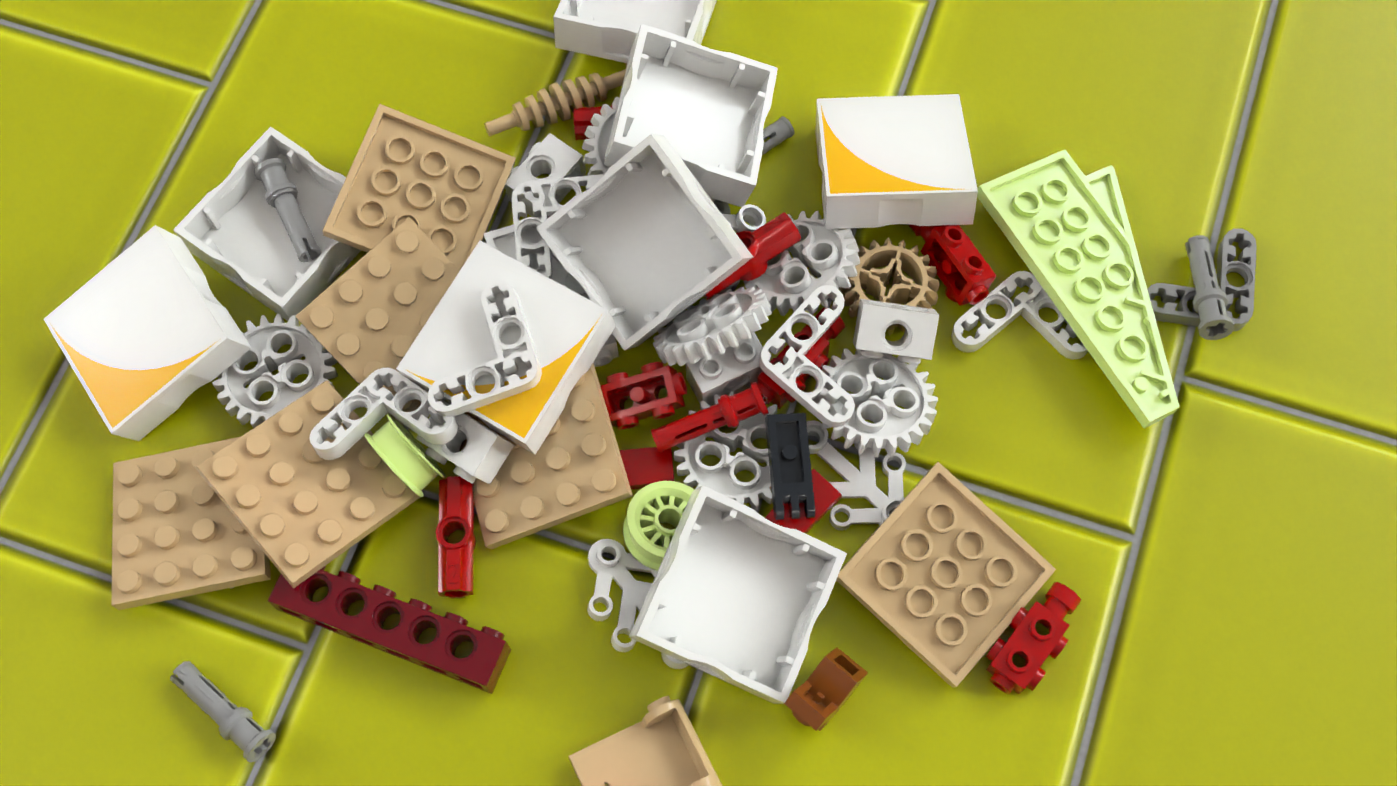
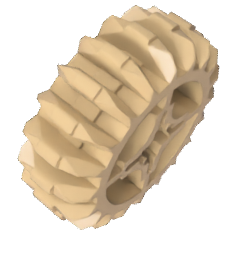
(903, 290)

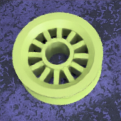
(404, 455)
(646, 514)

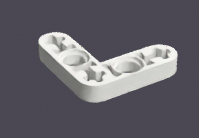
(545, 206)
(1025, 305)
(508, 359)
(798, 364)
(379, 404)

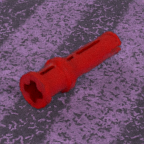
(727, 411)

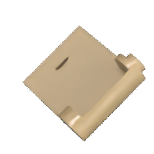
(649, 753)

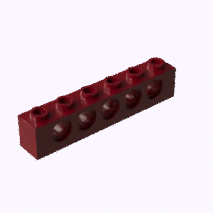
(478, 669)

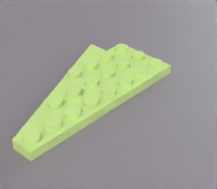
(1085, 258)

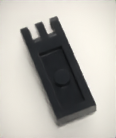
(790, 464)

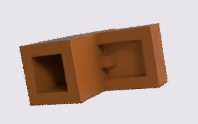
(826, 690)

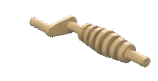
(559, 102)

